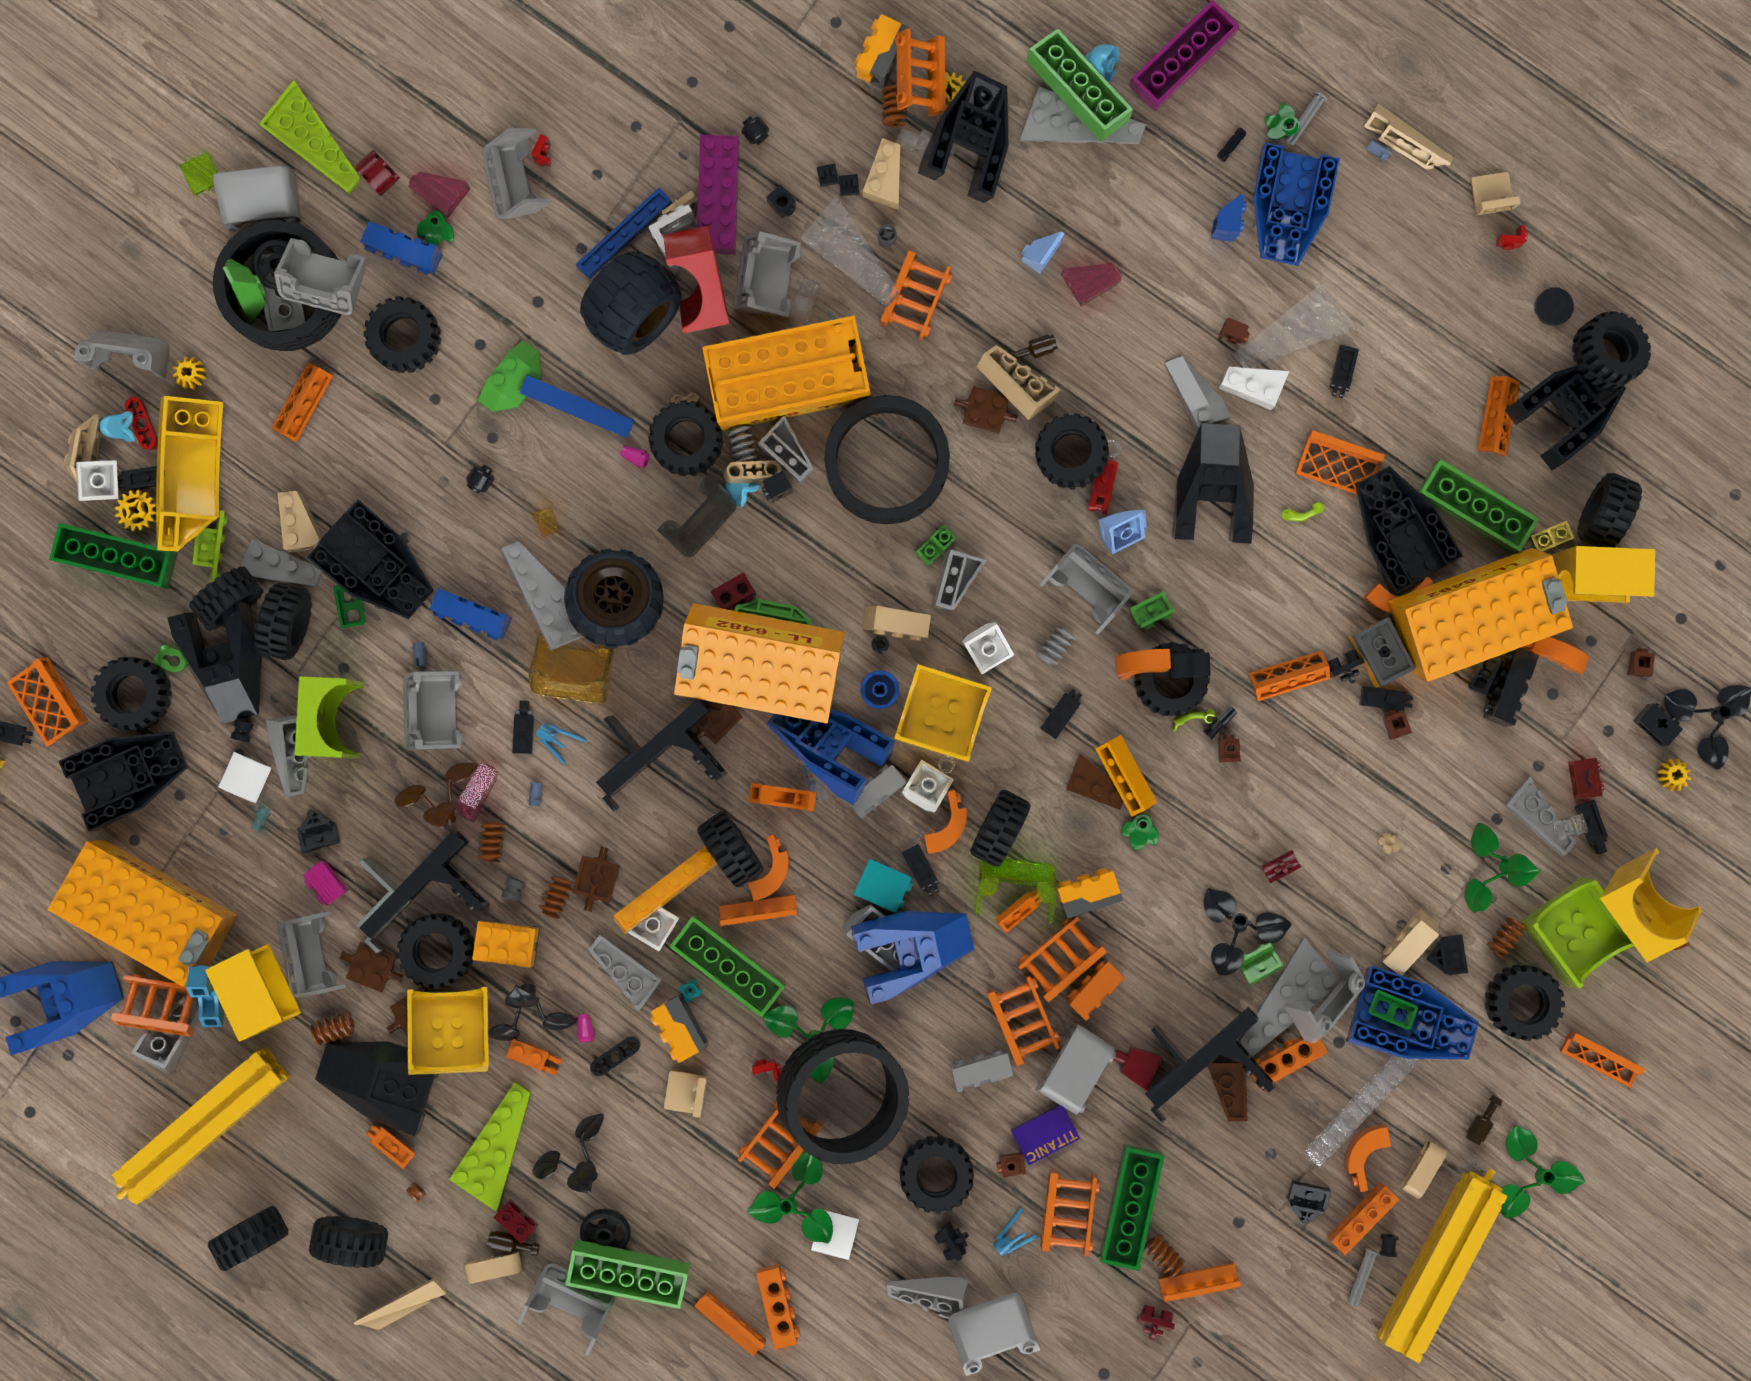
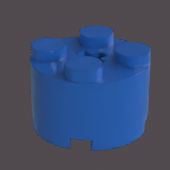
(879, 701)

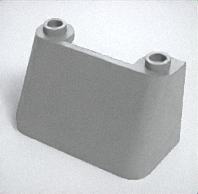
(257, 195)
(765, 274)
(319, 279)
(147, 352)
(431, 710)
(1076, 1069)
(992, 1330)

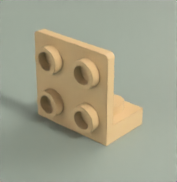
(1493, 193)
(686, 1092)

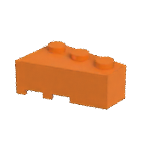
(1094, 989)

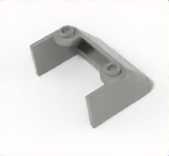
(507, 174)
(1092, 582)
(304, 956)
(1351, 984)
(581, 1303)

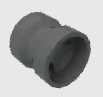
(889, 232)
(513, 889)

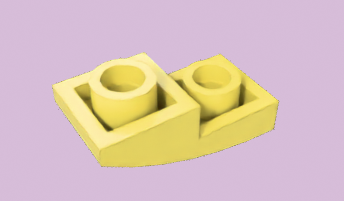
(1552, 536)

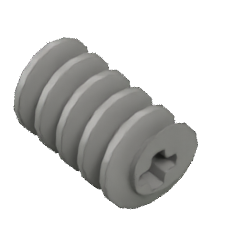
(741, 443)
(1055, 646)

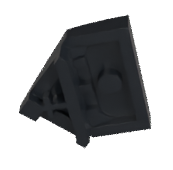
(317, 832)
(1449, 955)
(1308, 1200)

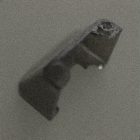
(703, 522)

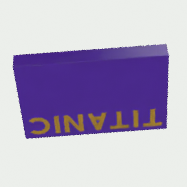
(1045, 1134)

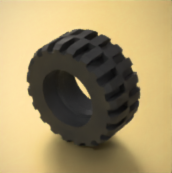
(388, 314)
(1625, 336)
(680, 413)
(1063, 427)
(1609, 511)
(282, 621)
(106, 693)
(1166, 705)
(1000, 828)
(730, 849)
(410, 955)
(1548, 1010)
(941, 1200)
(248, 1238)
(348, 1241)

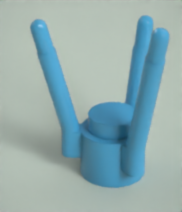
(547, 734)
(1005, 1244)

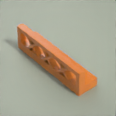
(303, 402)
(1495, 415)
(1292, 678)
(758, 910)
(1609, 1055)
(1199, 1282)
(730, 1323)

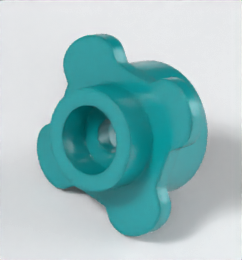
(685, 990)

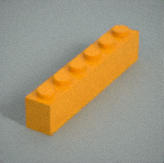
(664, 890)

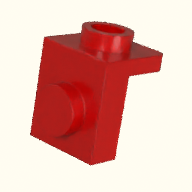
(1509, 242)
(763, 1066)

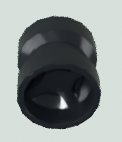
(243, 726)

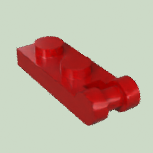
(1103, 488)

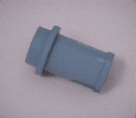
(1379, 150)
(419, 654)
(535, 794)

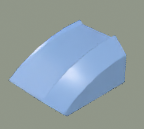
(1123, 529)

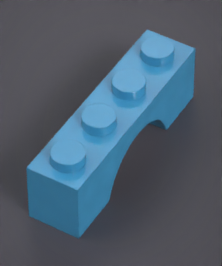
(210, 1009)

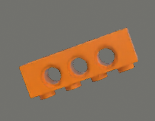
(1296, 1061)
(1362, 1218)
(780, 1337)

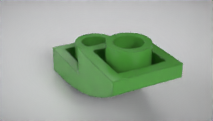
(935, 545)

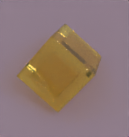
(546, 521)

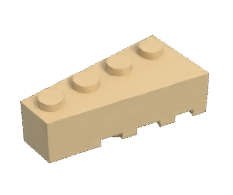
(1016, 382)

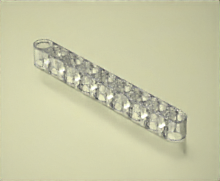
(1358, 1109)

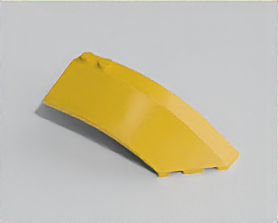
(191, 461)

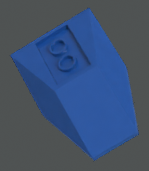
(1291, 201)
(1438, 1028)

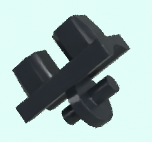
(1352, 661)
(955, 1241)

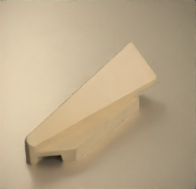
(1406, 139)
(402, 1304)

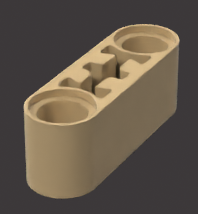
(748, 477)
(1423, 1169)
(493, 1267)

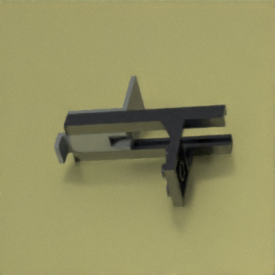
(433, 868)

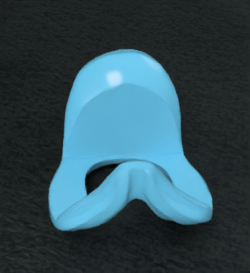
(113, 426)
(739, 491)

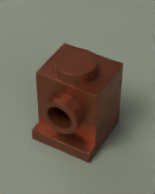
(1234, 331)
(1647, 665)
(1403, 726)
(1224, 754)
(1015, 1158)

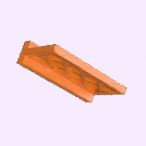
(1339, 446)
(57, 690)

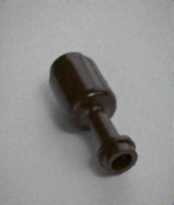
(1037, 347)
(1482, 1124)
(507, 1243)

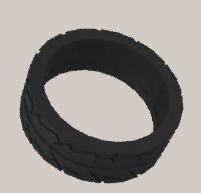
(239, 249)
(892, 405)
(875, 1134)

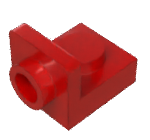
(541, 147)

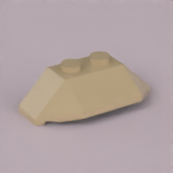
(83, 444)

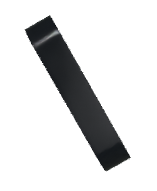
(606, 1068)

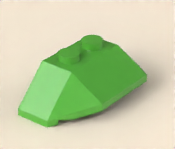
(246, 288)
(505, 383)
(774, 610)

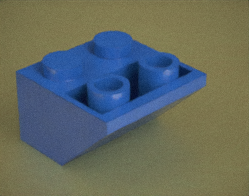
(1228, 220)

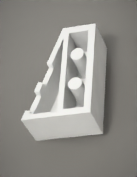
(1254, 385)

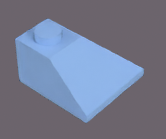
(1041, 251)

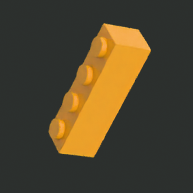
(1126, 775)

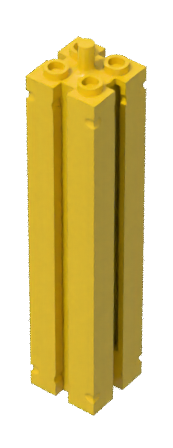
(200, 1126)
(1442, 1265)

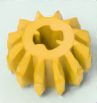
(196, 370)
(1678, 769)

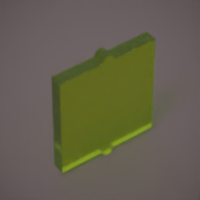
(199, 173)

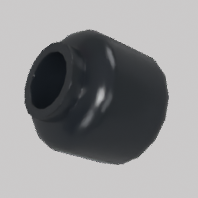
(755, 130)
(480, 478)

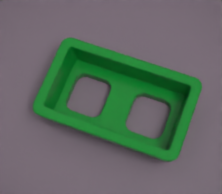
(343, 607)
(1393, 1003)

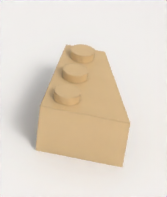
(883, 179)
(297, 523)
(896, 622)
(1411, 942)

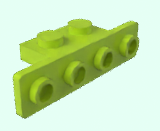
(207, 547)

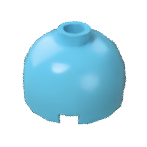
(1103, 59)

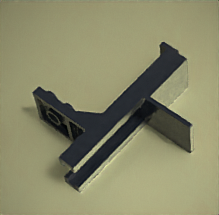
(675, 733)
(1223, 1044)

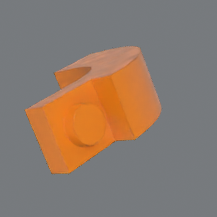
(1379, 596)
(1560, 653)
(1142, 662)
(782, 797)
(950, 834)
(772, 881)
(1359, 1149)

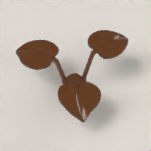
(443, 813)

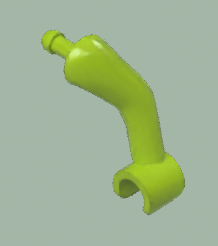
(1288, 514)
(1179, 720)

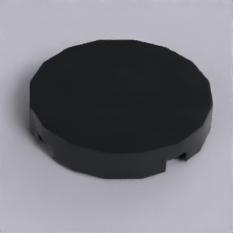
(1554, 306)

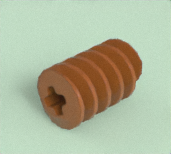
(891, 115)
(491, 841)
(555, 896)
(1506, 938)
(332, 1030)
(1165, 1254)

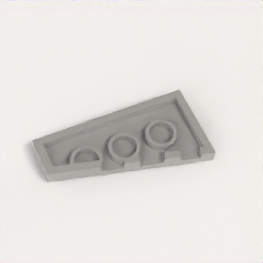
(275, 565)
(1532, 809)
(630, 975)

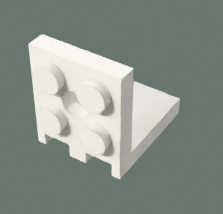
(669, 224)

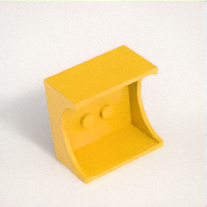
(1606, 573)
(942, 713)
(1643, 913)
(253, 991)
(447, 1032)

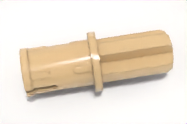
(688, 198)

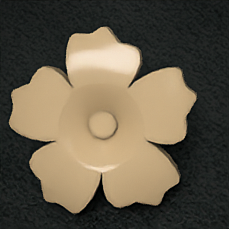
(1389, 843)

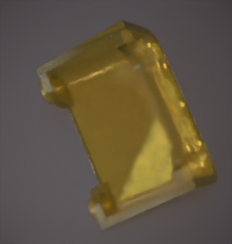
(571, 672)

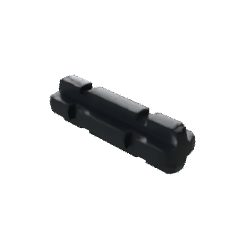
(1231, 144)

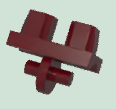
(1280, 866)
(1165, 1321)

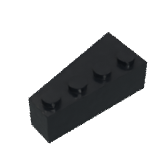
(1510, 687)

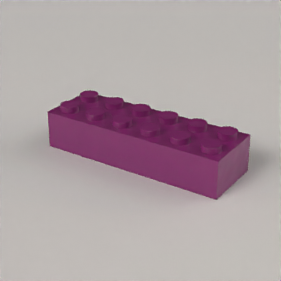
(1184, 55)
(719, 190)

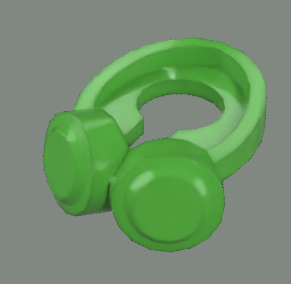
(159, 659)

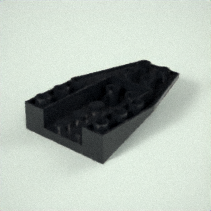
(1403, 530)
(371, 562)
(123, 775)
(377, 1082)

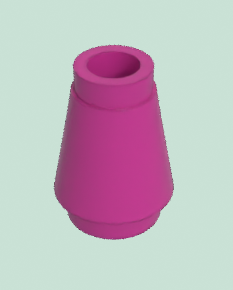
(636, 456)
(585, 1029)

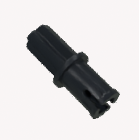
(1220, 722)

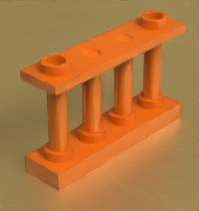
(936, 73)
(903, 280)
(1080, 965)
(1004, 1017)
(144, 1021)
(786, 1159)
(1051, 1220)

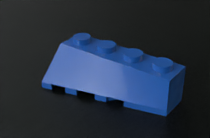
(402, 248)
(470, 613)

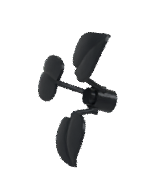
(1733, 701)
(1221, 905)
(525, 996)
(585, 1172)

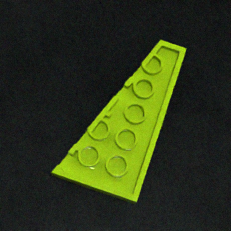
(301, 129)
(490, 1157)

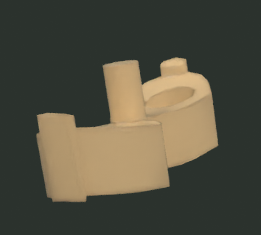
(690, 397)

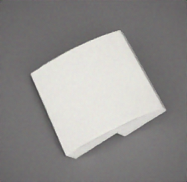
(244, 777)
(842, 1239)

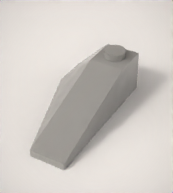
(1196, 395)
(290, 767)
(884, 954)
(166, 1049)
(940, 1294)

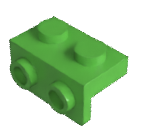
(1152, 610)
(1260, 963)

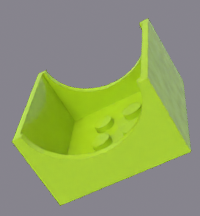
(317, 716)
(1576, 932)

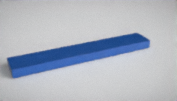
(624, 233)
(576, 406)

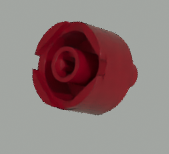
(377, 172)

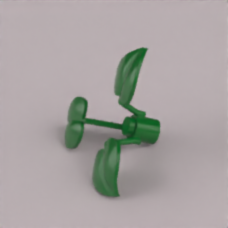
(1518, 867)
(836, 1011)
(1562, 1176)
(770, 1210)

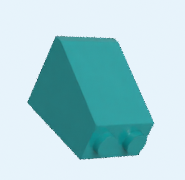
(883, 885)

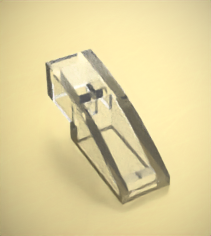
(917, 144)

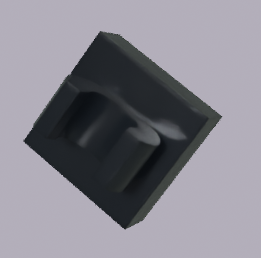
(827, 175)
(849, 185)

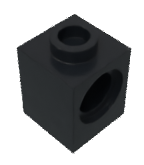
(777, 195)

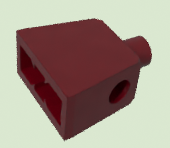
(1138, 1065)

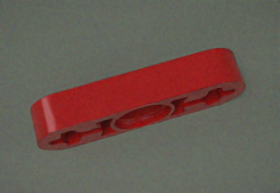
(149, 426)

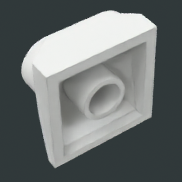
(97, 480)
(987, 647)
(927, 786)
(655, 928)

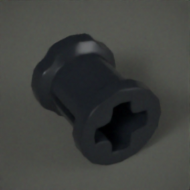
(883, 649)
(1388, 1245)

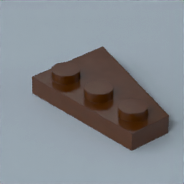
(1093, 784)
(1231, 1087)

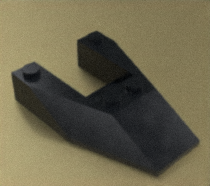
(978, 123)
(1579, 403)
(1215, 472)
(227, 671)

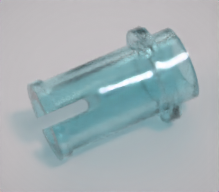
(260, 819)

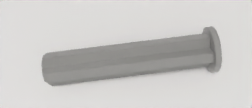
(1307, 116)
(1362, 1276)

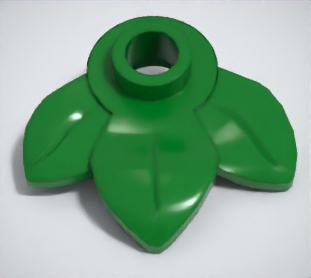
(1280, 122)
(435, 232)
(1140, 834)

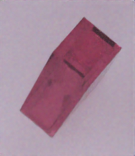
(439, 191)
(1091, 281)
(476, 792)

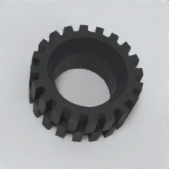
(222, 594)

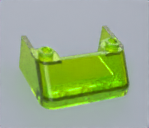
(1018, 872)

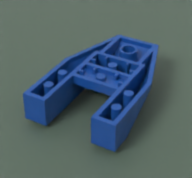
(821, 743)
(923, 947)
(70, 995)

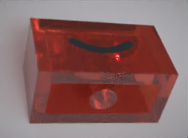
(1586, 778)

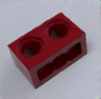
(730, 587)
(515, 1221)

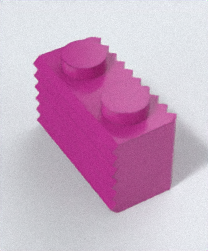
(325, 883)

